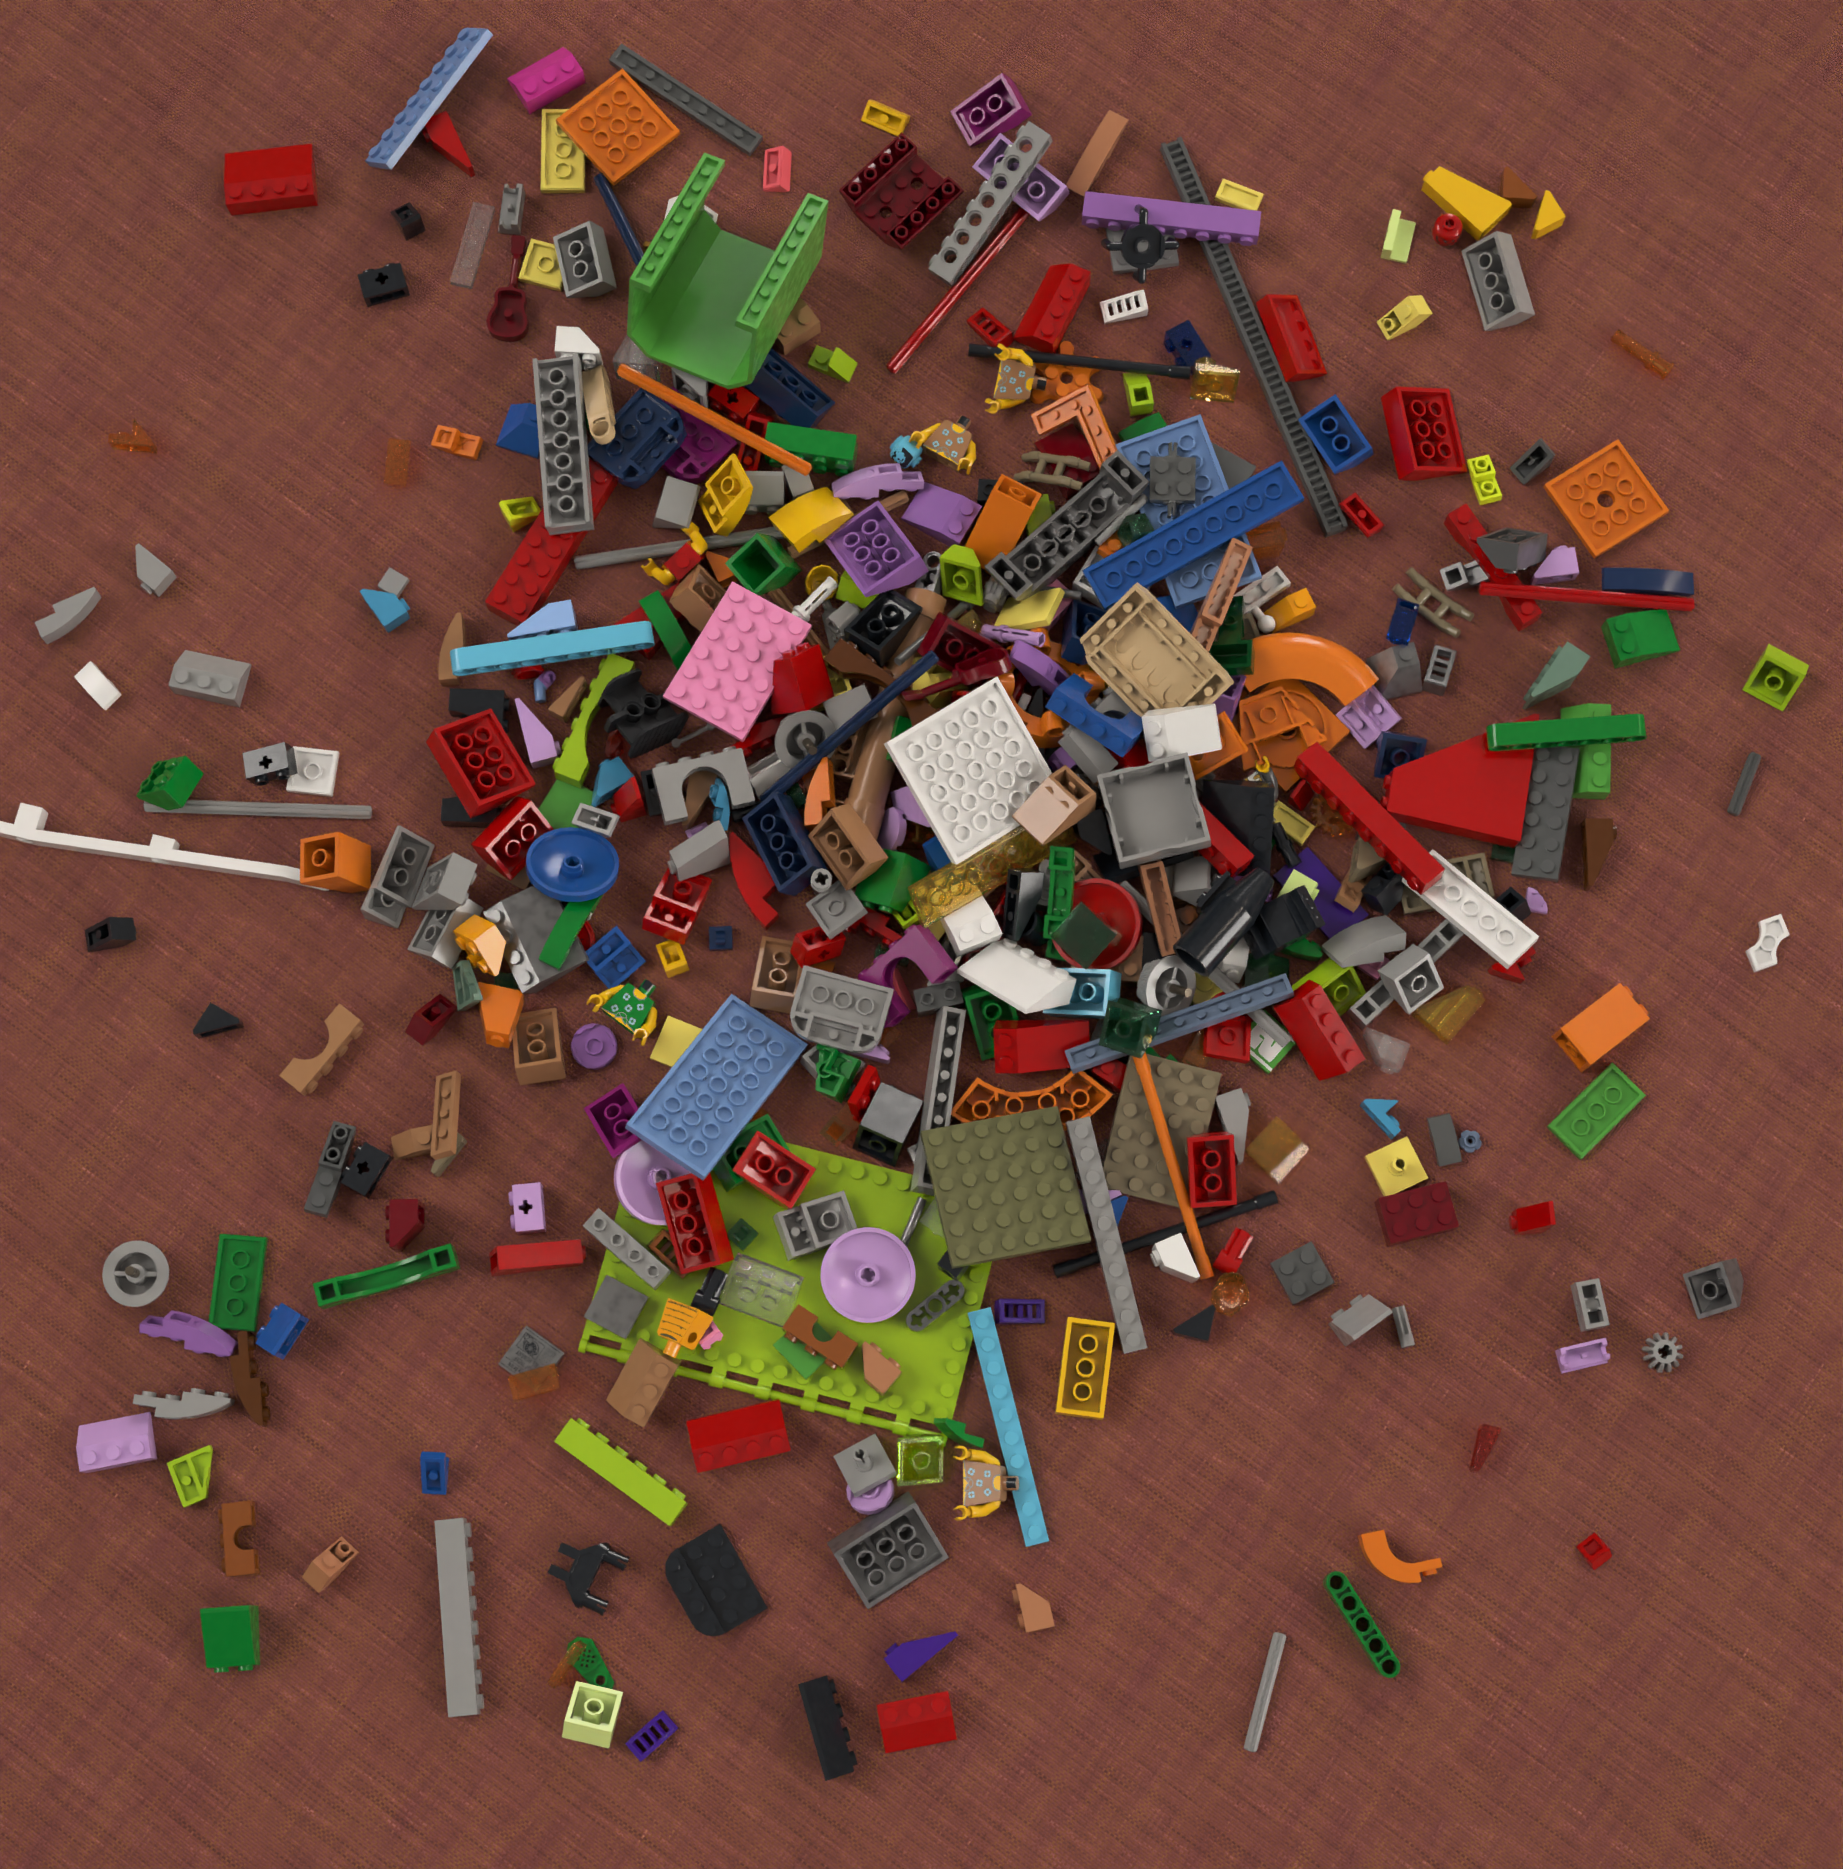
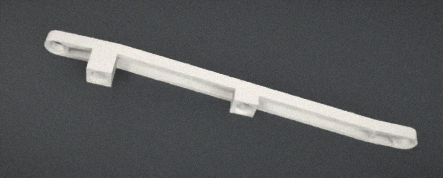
(31, 823)

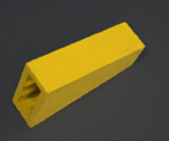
(1472, 204)

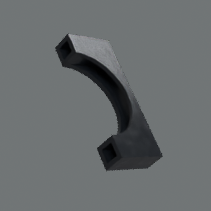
(464, 704)

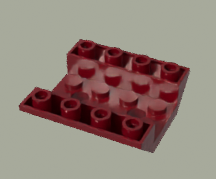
(887, 186)

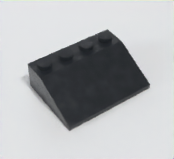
(1246, 812)

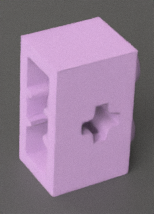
(535, 1219)

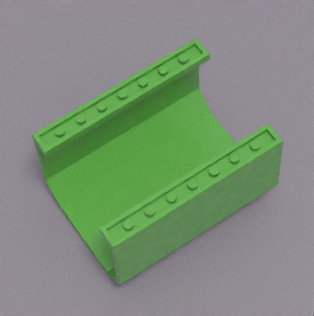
(714, 297)

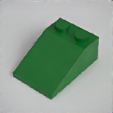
(1639, 637)
(983, 1012)
(724, 1167)

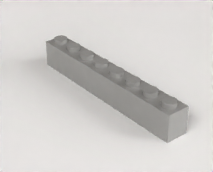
(939, 1086)
(457, 1617)

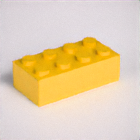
(1085, 1368)

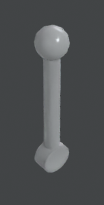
(676, 743)

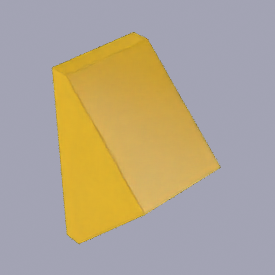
(1548, 217)
(672, 958)

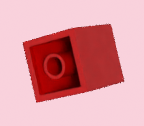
(800, 680)

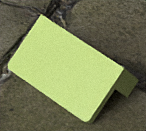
(1398, 238)

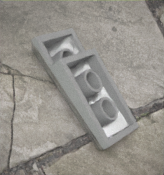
(397, 878)

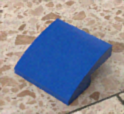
(614, 958)

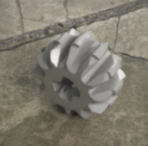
(1666, 1361)

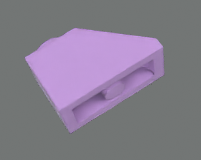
(1557, 567)

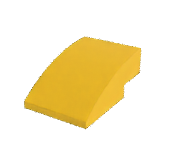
(726, 496)
(810, 518)

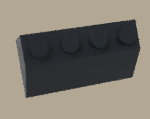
(827, 1728)

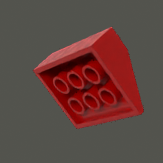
(270, 179)
(1423, 433)
(480, 762)

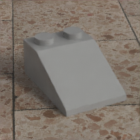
(446, 884)
(1358, 1319)

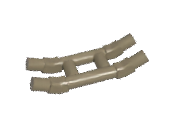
(1056, 478)
(1446, 603)

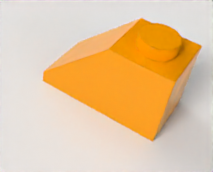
(1292, 609)

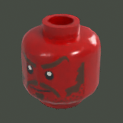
(1447, 229)

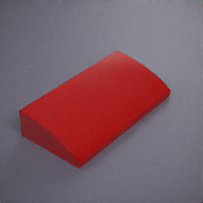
(1291, 337)

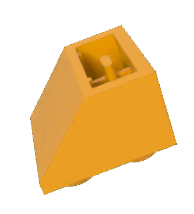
(482, 944)

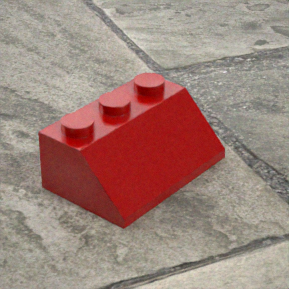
(510, 835)
(1211, 1169)
(916, 1721)

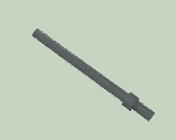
(912, 649)

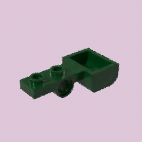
(1230, 650)

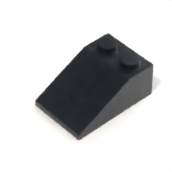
(883, 625)

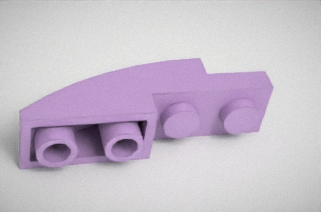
(867, 481)

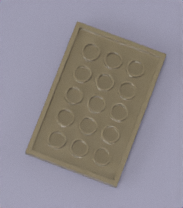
(1133, 1151)

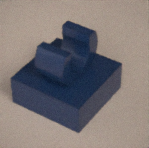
(720, 938)

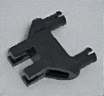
(584, 1571)

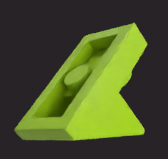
(835, 364)

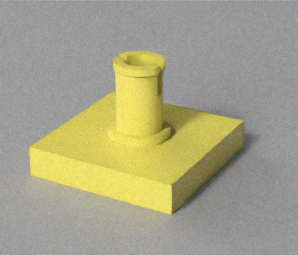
(1396, 1167)

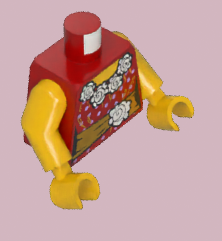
(682, 561)

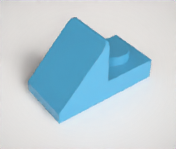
(1377, 1111)

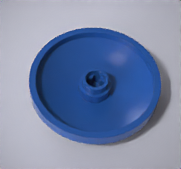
(572, 864)

